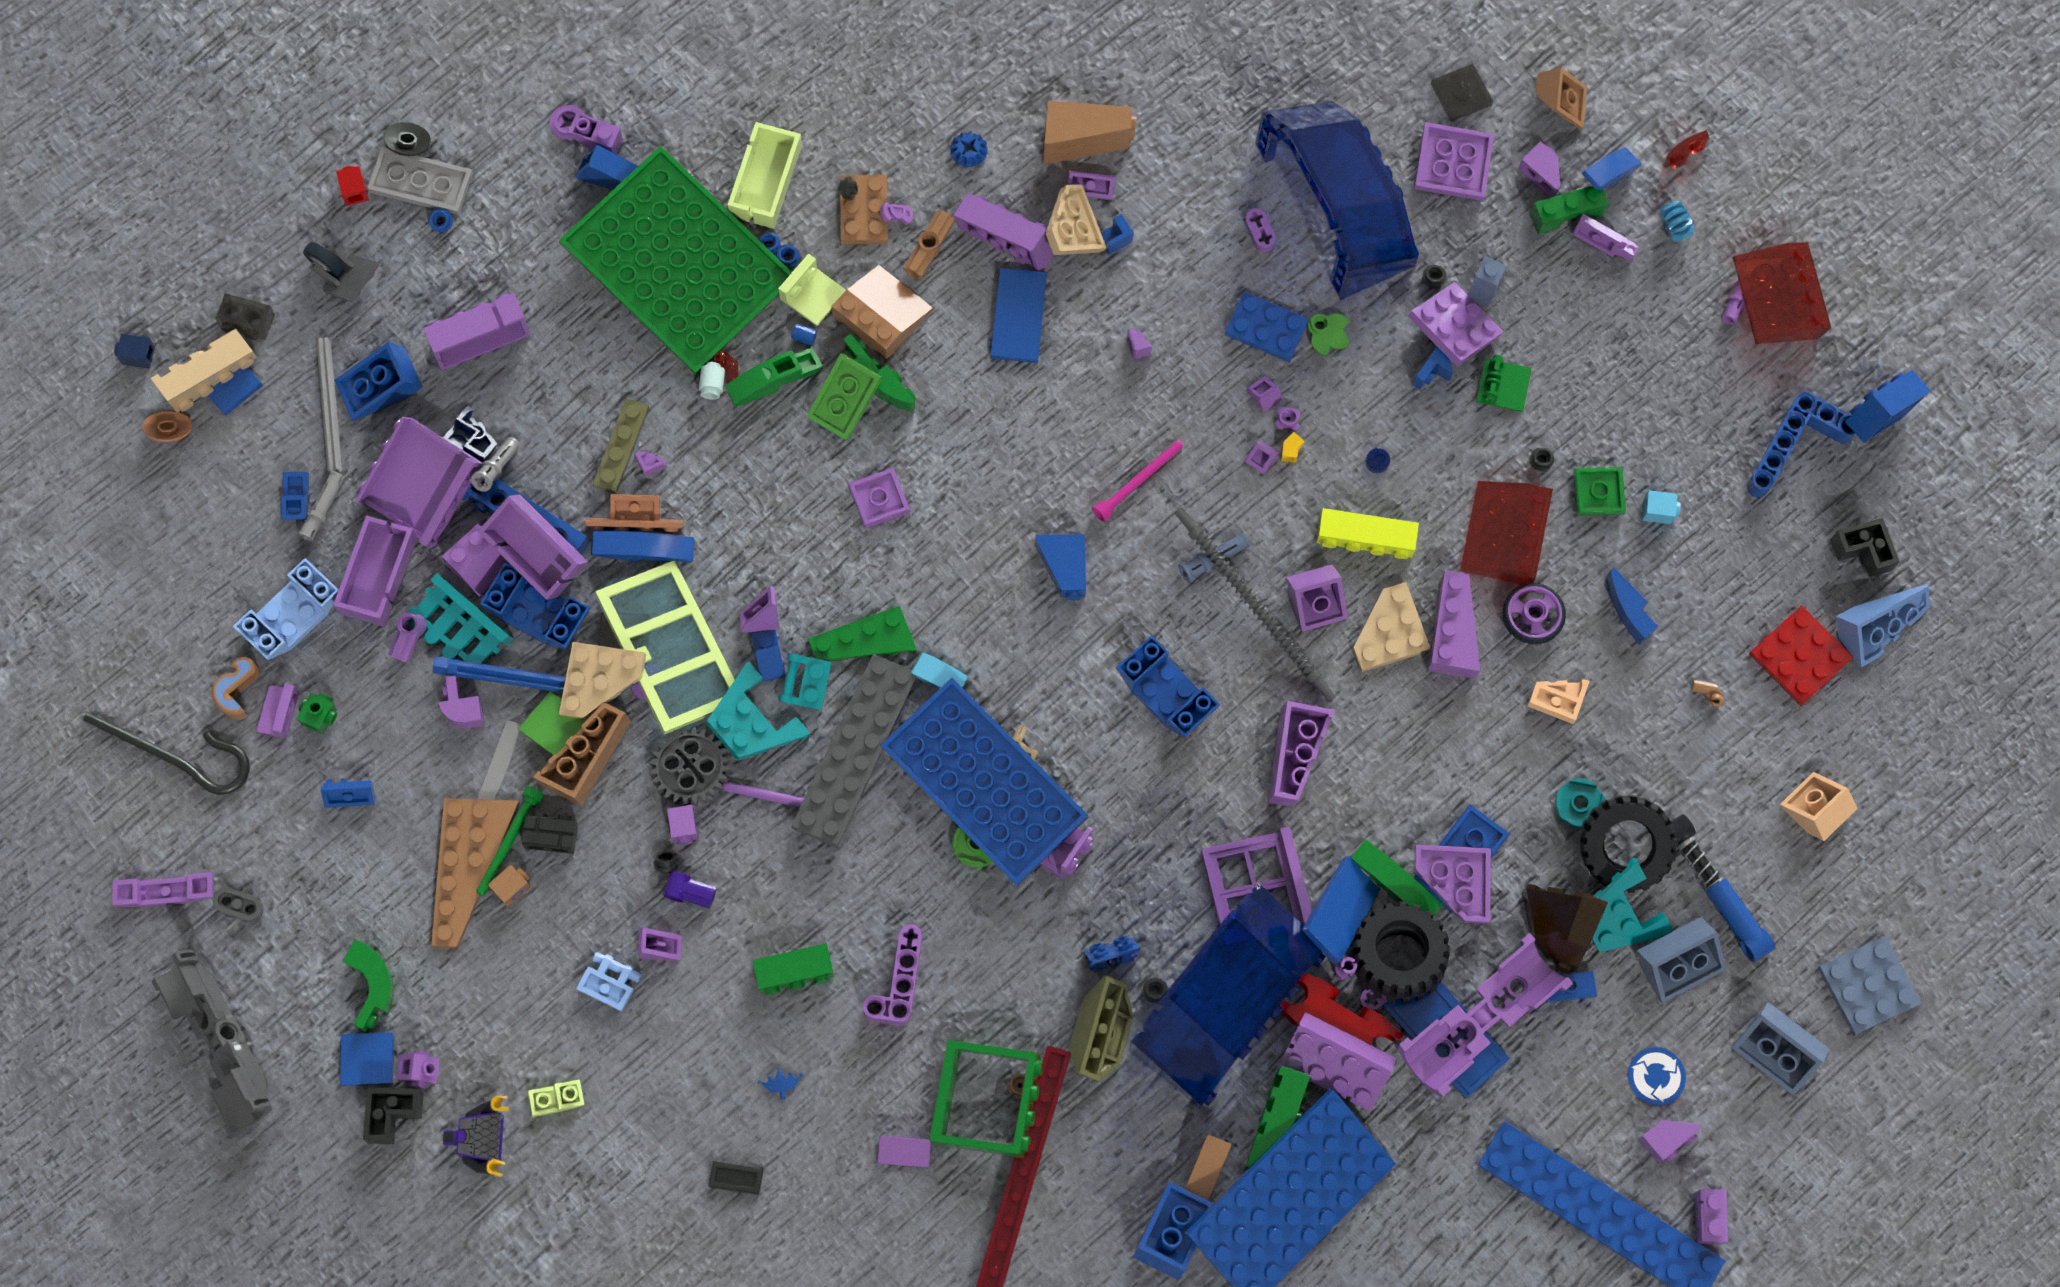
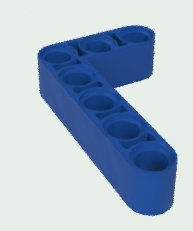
(1790, 436)

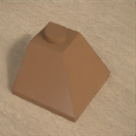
(1563, 94)

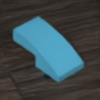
(935, 672)

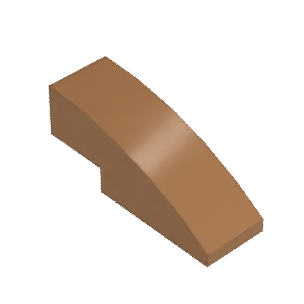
(1207, 1167)

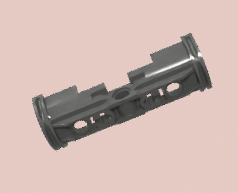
(194, 993)

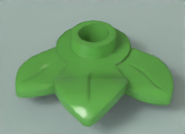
(1331, 335)

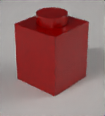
(352, 185)

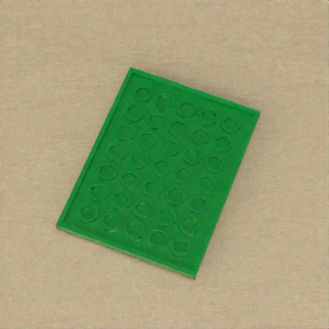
(677, 259)

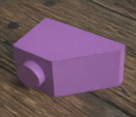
(1542, 168)

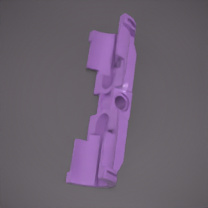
(1538, 985)

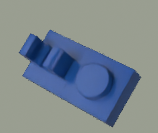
(347, 793)

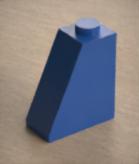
(604, 168)
(1065, 563)

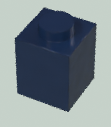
(134, 351)

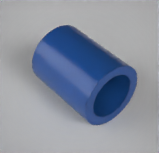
(804, 334)

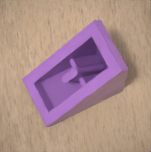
(760, 613)
(659, 945)

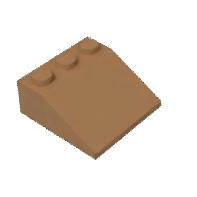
(880, 311)

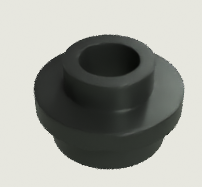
(848, 188)
(1434, 270)
(1544, 453)
(665, 862)
(1154, 982)

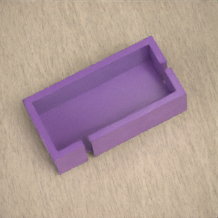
(477, 331)
(533, 546)
(375, 571)
(1338, 1061)

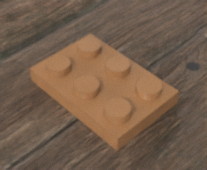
(861, 216)

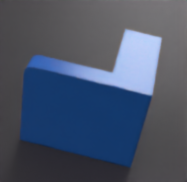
(1117, 235)

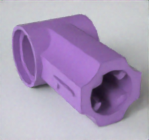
(406, 639)

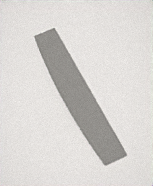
(500, 761)

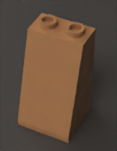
(1086, 130)

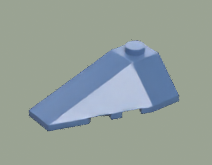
(1874, 624)

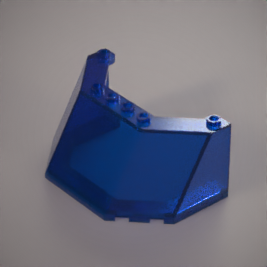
(1351, 189)
(1226, 996)

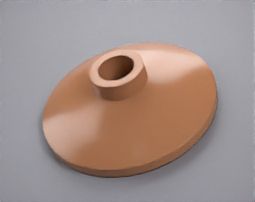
(167, 426)

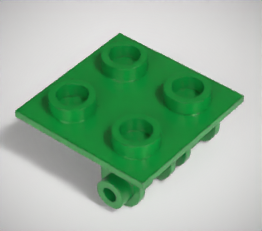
(1503, 384)

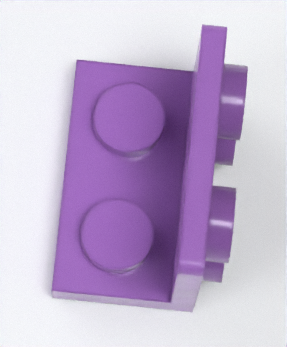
(1066, 856)

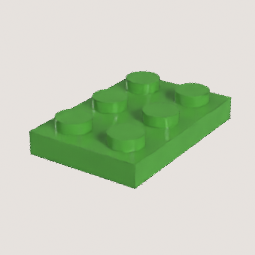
(844, 396)

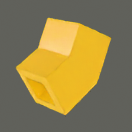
(1291, 447)

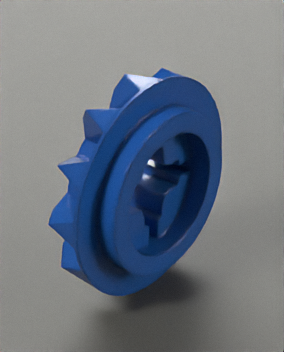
(970, 158)

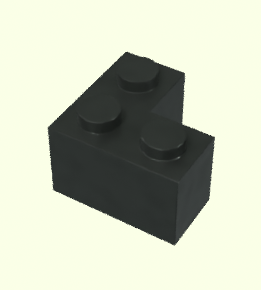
(1871, 542)
(386, 1106)

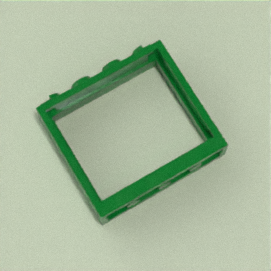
(946, 1091)

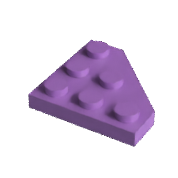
(1458, 878)

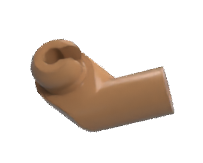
(1710, 691)

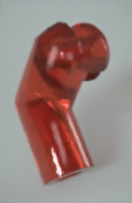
(729, 363)

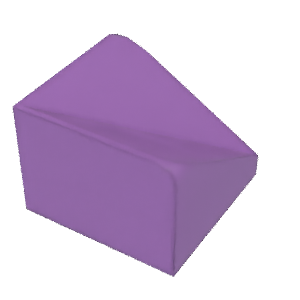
(1138, 345)

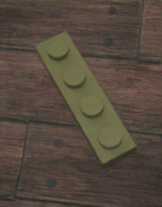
(621, 446)

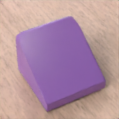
(1265, 393)
(1261, 456)

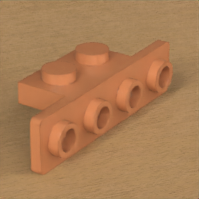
(634, 511)

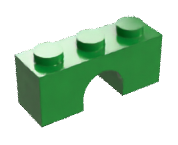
(1554, 211)

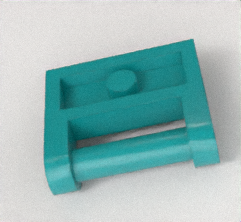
(813, 683)

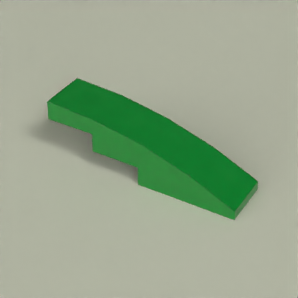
(1393, 878)

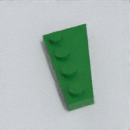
(876, 635)

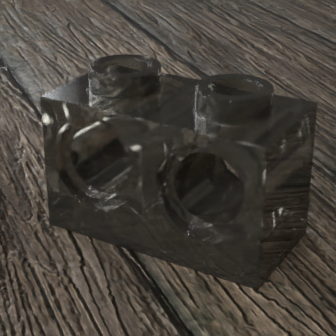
(247, 312)

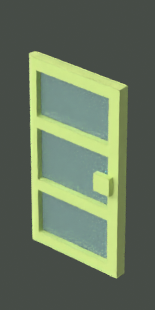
(683, 663)

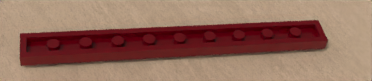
(1023, 1172)

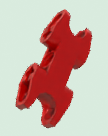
(1321, 1004)

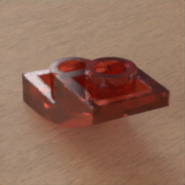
(1680, 153)

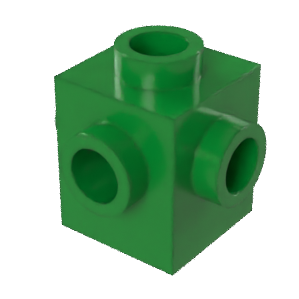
(317, 712)

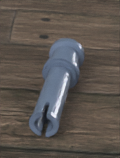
(1202, 560)

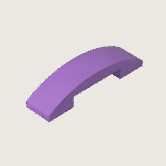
(162, 891)

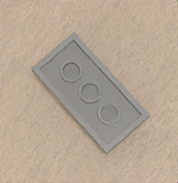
(420, 181)

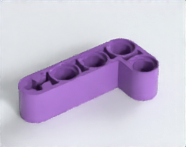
(900, 975)

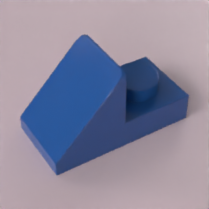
(1437, 364)
(768, 655)

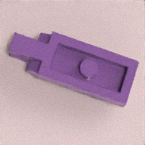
(1604, 238)

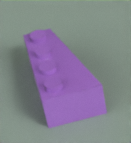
(1005, 231)
(1454, 632)
(1296, 748)

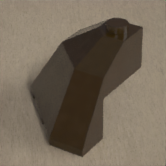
(1562, 923)

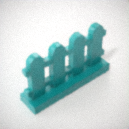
(454, 613)

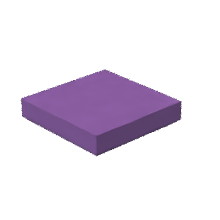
(879, 498)

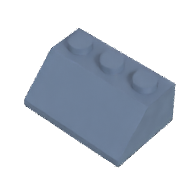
(1682, 959)
(1781, 1048)

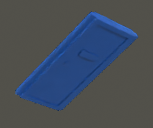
(1419, 1014)

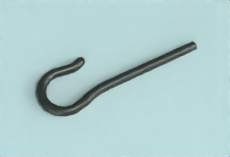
(178, 761)

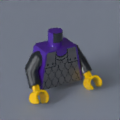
(480, 1137)

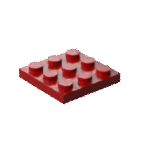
(1801, 655)

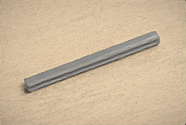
(329, 407)

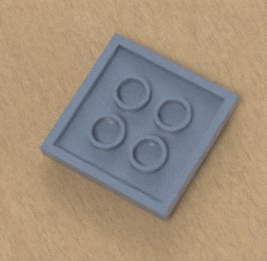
(1869, 985)

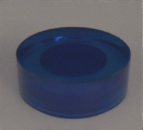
(1377, 460)

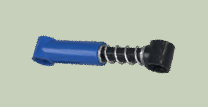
(1753, 939)

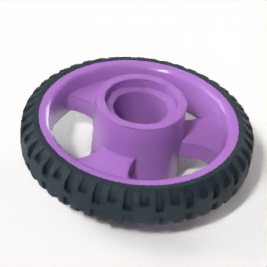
(1550, 601)

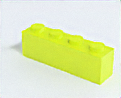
(1367, 533)

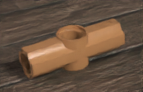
(934, 233)

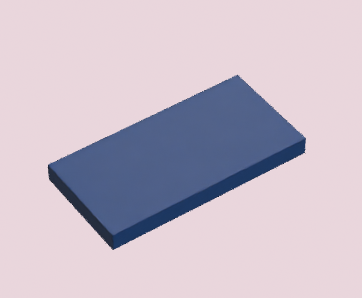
(1018, 315)
(1474, 831)
(1341, 910)

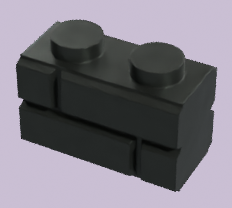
(550, 833)

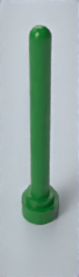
(530, 798)

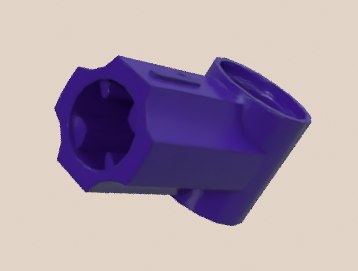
(682, 888)

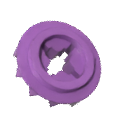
(557, 120)

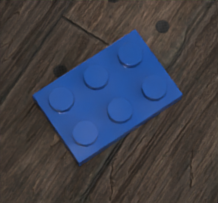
(1266, 327)

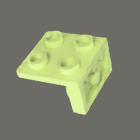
(810, 291)

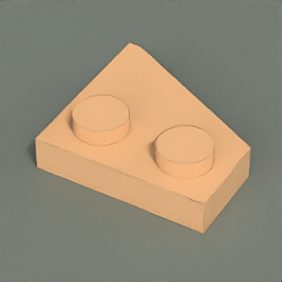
(1559, 699)

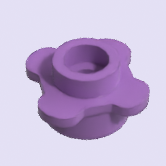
(1289, 412)

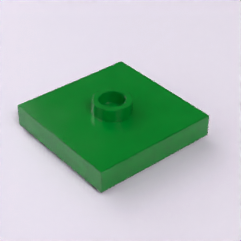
(1599, 491)

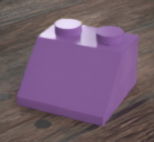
(475, 561)
(1317, 597)

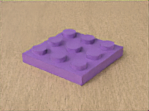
(1454, 161)
(1455, 324)

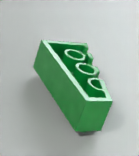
(1280, 1110)

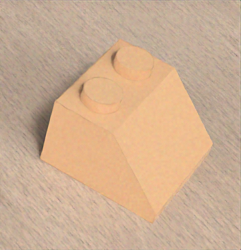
(1819, 805)

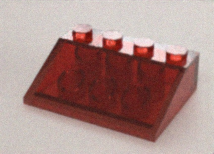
(1782, 293)
(1506, 531)

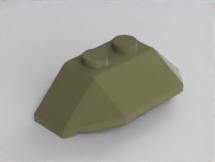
(1101, 1029)

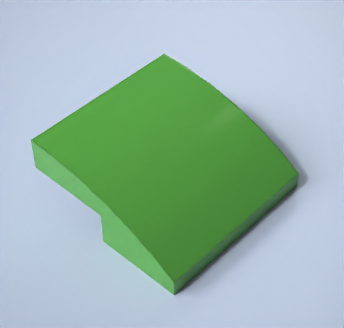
(547, 727)

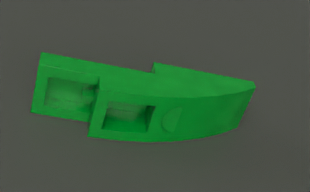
(772, 374)
(890, 387)

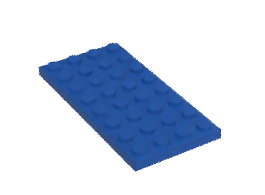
(984, 781)
(1291, 1196)

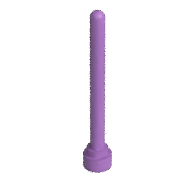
(762, 794)

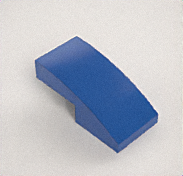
(295, 495)

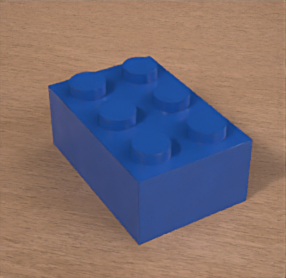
(1886, 405)

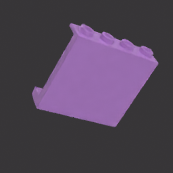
(418, 480)

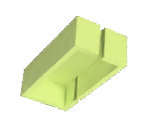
(765, 175)

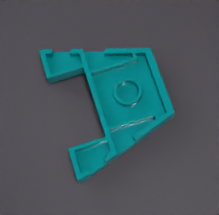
(743, 726)
(1619, 923)

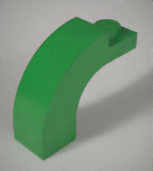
(380, 981)

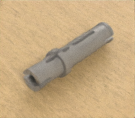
(317, 514)

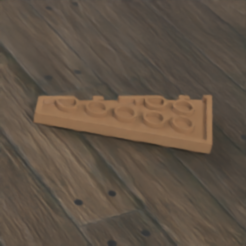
(468, 844)

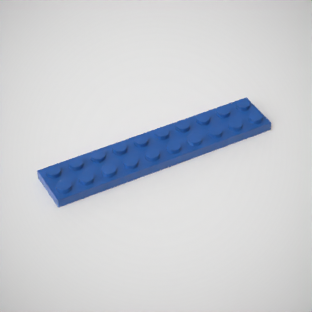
(1599, 1210)

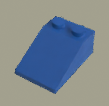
(378, 381)
(1164, 1239)

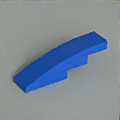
(642, 546)

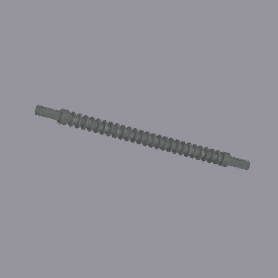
(1196, 532)

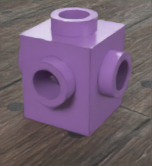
(418, 1069)

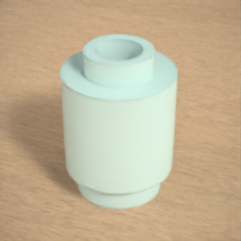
(711, 380)

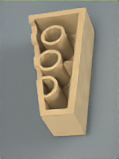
(204, 370)

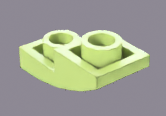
(555, 1098)

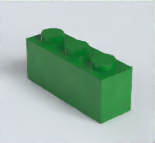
(793, 969)

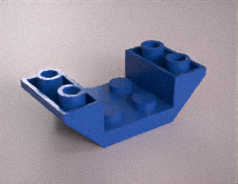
(525, 609)
(1165, 688)

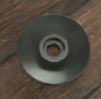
(407, 139)

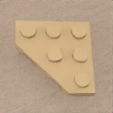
(1073, 224)
(1391, 630)
(598, 676)

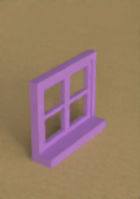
(1289, 865)

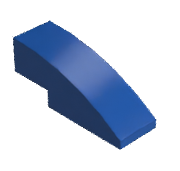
(1611, 169)
(1629, 607)

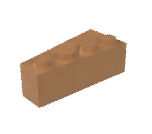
(585, 755)

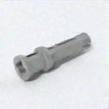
(492, 469)

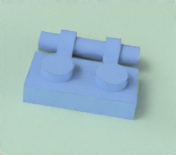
(606, 989)

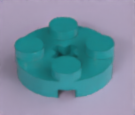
(1570, 792)

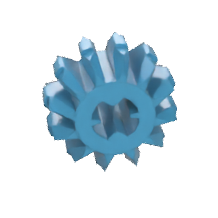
(1676, 221)

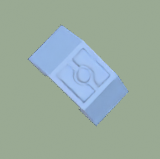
(290, 613)

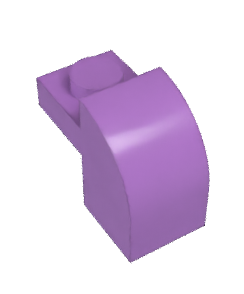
(460, 711)

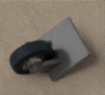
(349, 272)

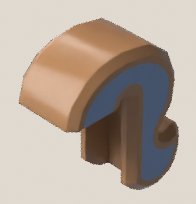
(231, 684)

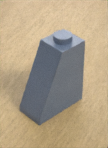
(1486, 281)

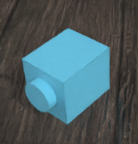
(1660, 507)

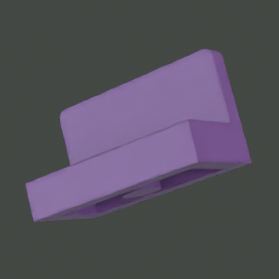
(278, 710)

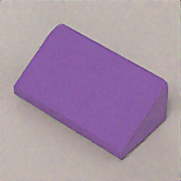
(1094, 183)
(904, 1151)

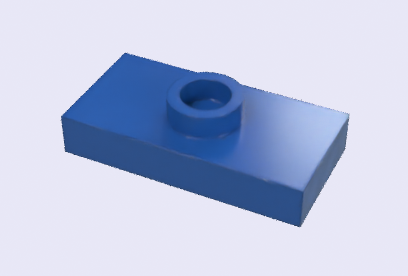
(1582, 988)

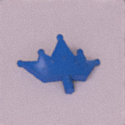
(781, 1083)

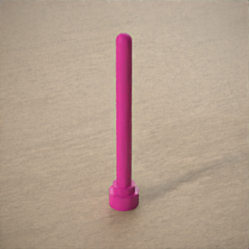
(1104, 509)

